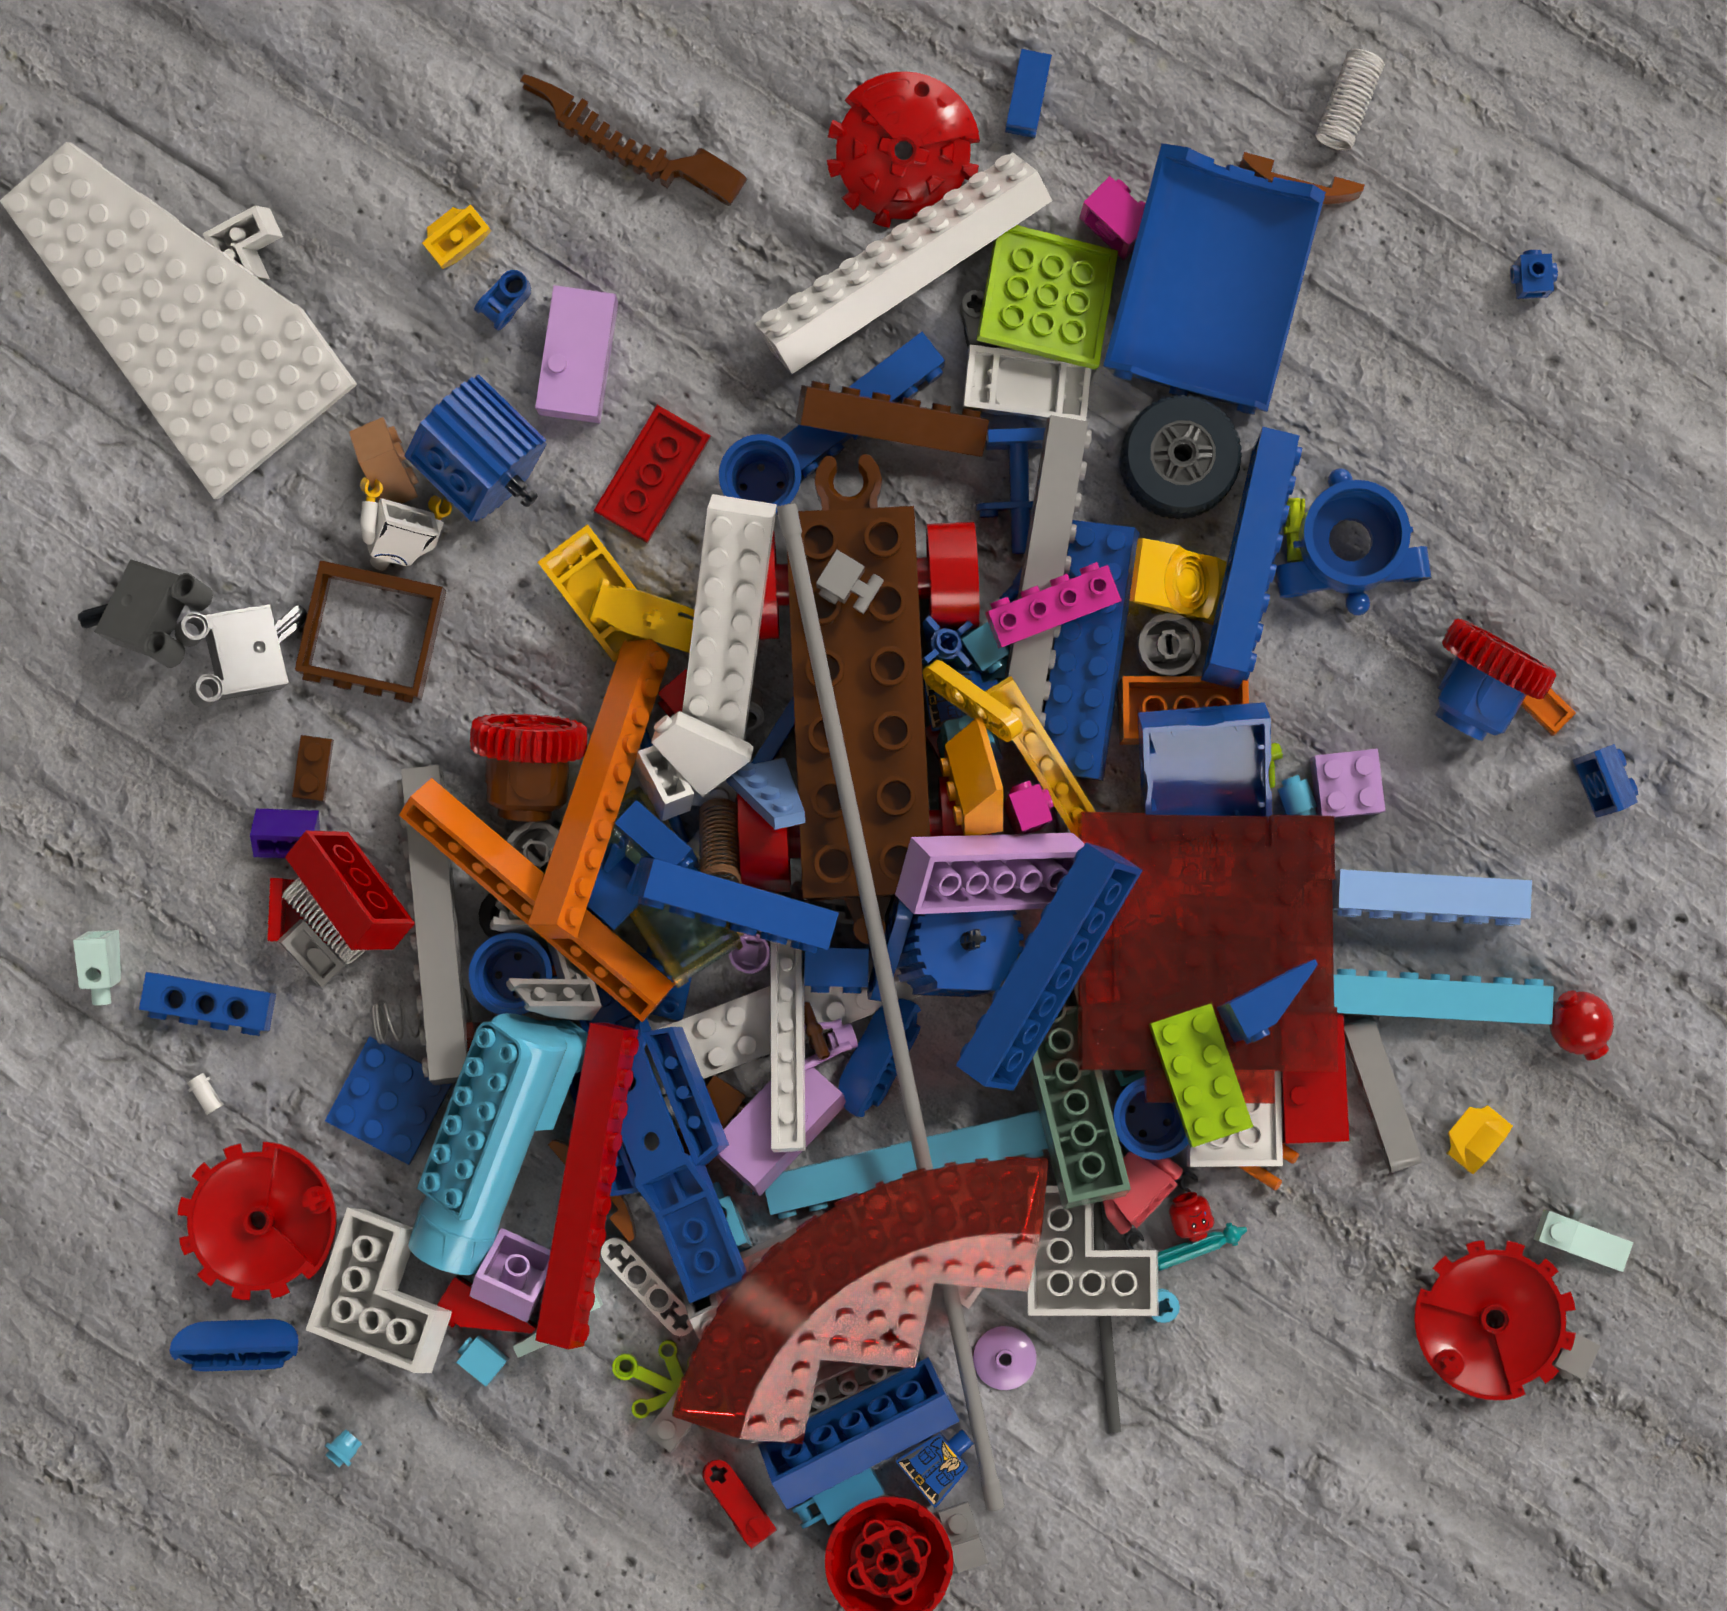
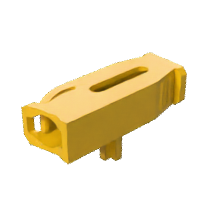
(643, 615)

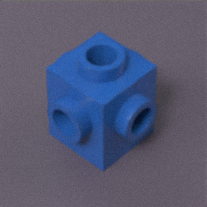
(1533, 275)

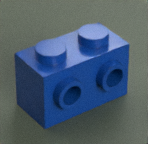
(837, 968)

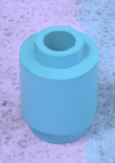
(1297, 796)

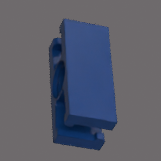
(1028, 93)

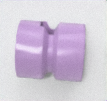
(753, 955)

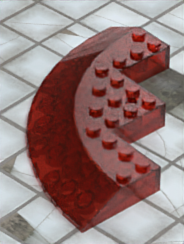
(859, 1290)

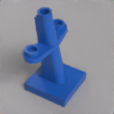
(1018, 443)

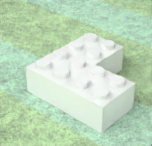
(1083, 1281)
(362, 1301)

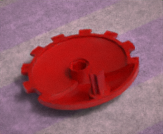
(898, 110)
(297, 1214)
(1484, 1358)

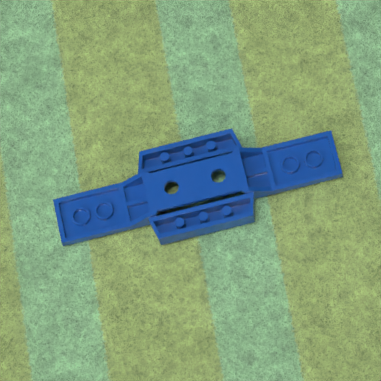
(668, 1178)

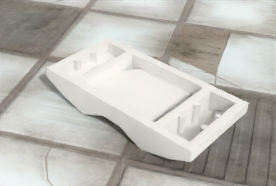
(1024, 384)

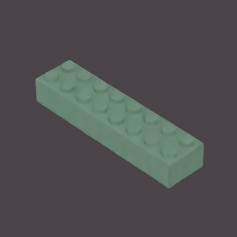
(1076, 1117)

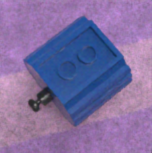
(477, 449)
(959, 952)

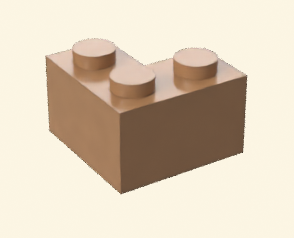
(382, 459)

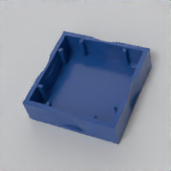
(1206, 761)

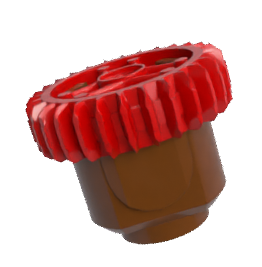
(527, 761)

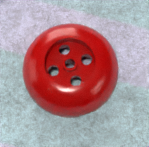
(871, 1523)

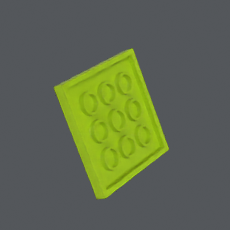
(1048, 296)

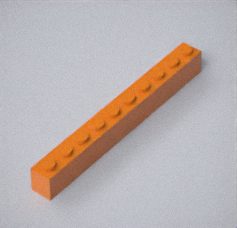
(599, 790)
(516, 885)

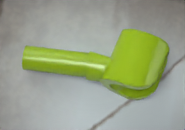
(1276, 754)

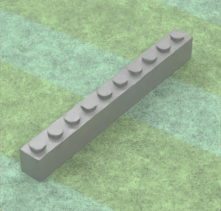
(1047, 547)
(436, 943)

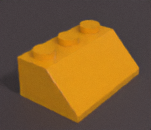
(973, 780)

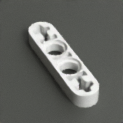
(644, 1289)

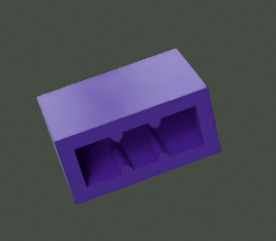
(279, 829)

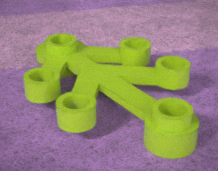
(654, 1379)

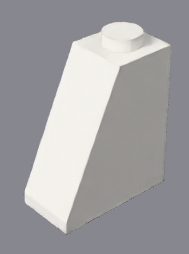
(700, 751)

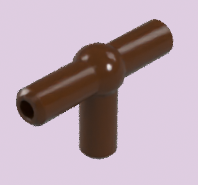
(814, 1032)

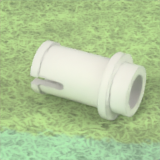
(205, 1093)

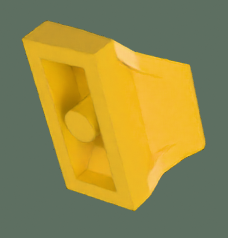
(455, 235)
(1477, 1137)

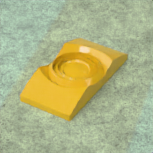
(576, 572)
(1177, 580)

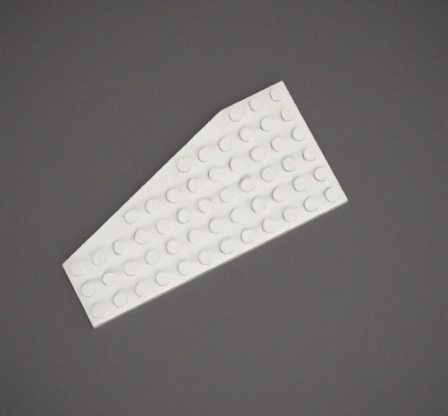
(191, 328)

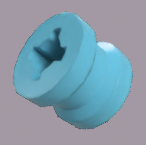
(1171, 1306)

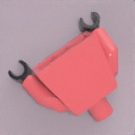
(1150, 1184)

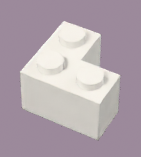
(244, 235)

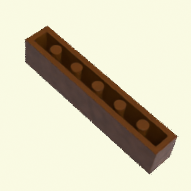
(892, 420)

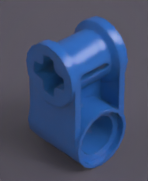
(502, 300)

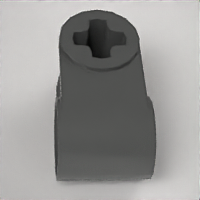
(971, 319)

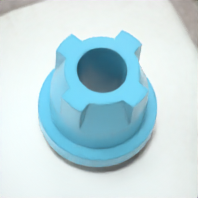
(342, 1448)

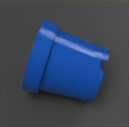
(741, 464)
(499, 955)
(1159, 1140)

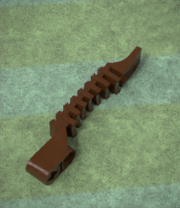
(700, 170)

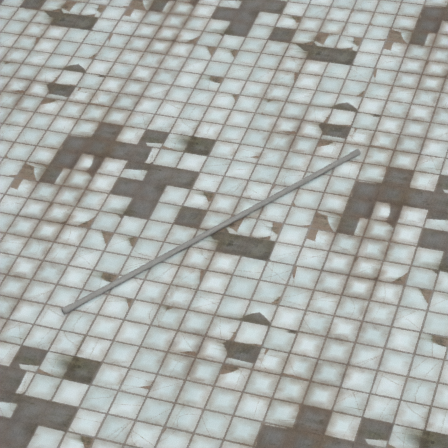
(792, 533)

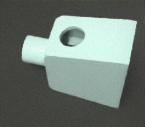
(102, 952)

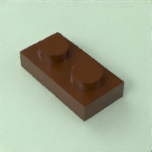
(312, 768)

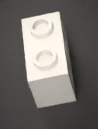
(663, 784)

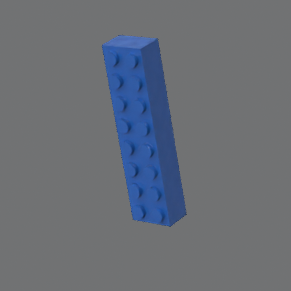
(1251, 558)
(1091, 654)
(1048, 967)

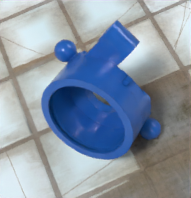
(1389, 550)

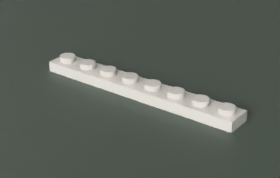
(787, 1048)

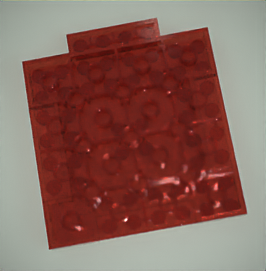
(1204, 923)

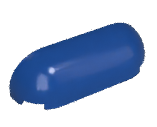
(872, 1063)
(235, 1345)

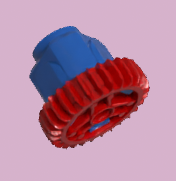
(1487, 681)

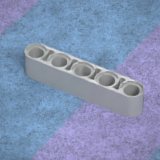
(1381, 1094)

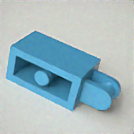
(841, 1498)

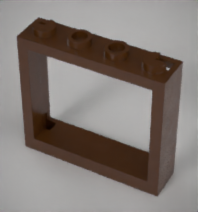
(328, 571)

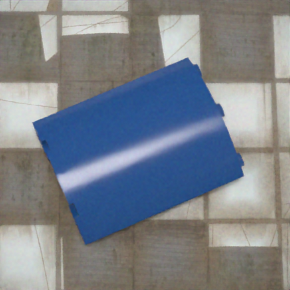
(1213, 280)

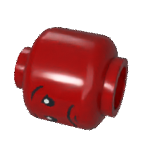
(1191, 1216)

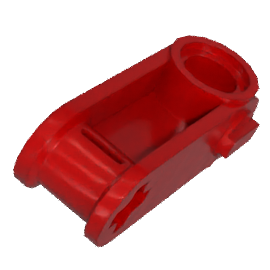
(739, 1505)

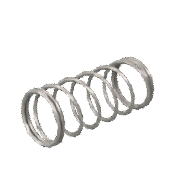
(381, 1027)

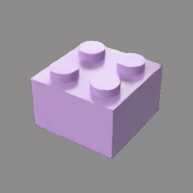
(1347, 784)
(512, 1275)

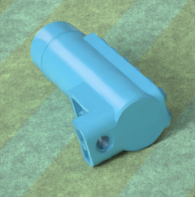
(504, 1094)

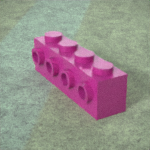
(1052, 606)
(1028, 808)

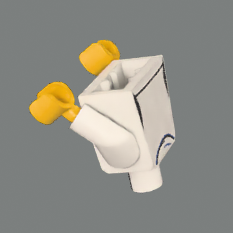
(399, 531)

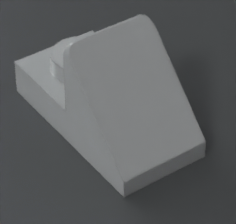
(964, 1536)

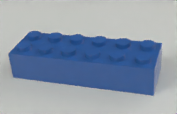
(731, 902)
(860, 1433)

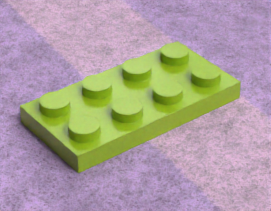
(1201, 1075)

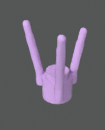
(840, 1040)

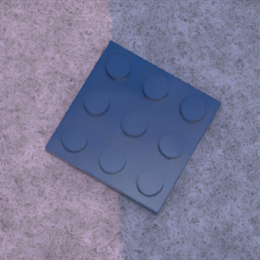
(387, 1101)

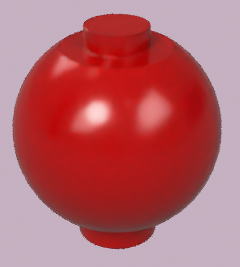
(1582, 1024)

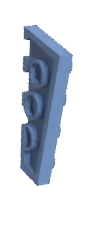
(770, 792)

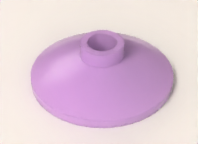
(994, 1344)

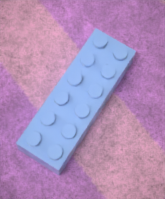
(1431, 895)

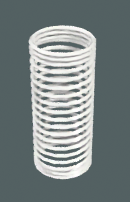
(1337, 131)
(298, 891)

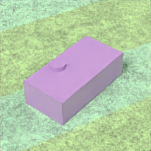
(576, 354)
(750, 1132)

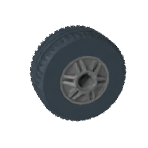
(1187, 428)

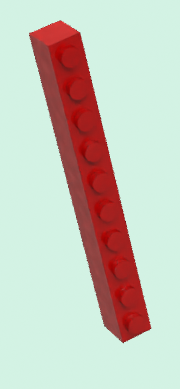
(587, 1185)

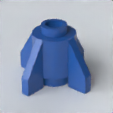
(944, 644)

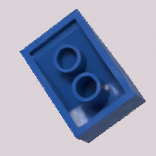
(1606, 780)
(1262, 1007)

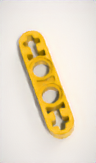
(972, 700)

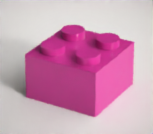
(1114, 215)

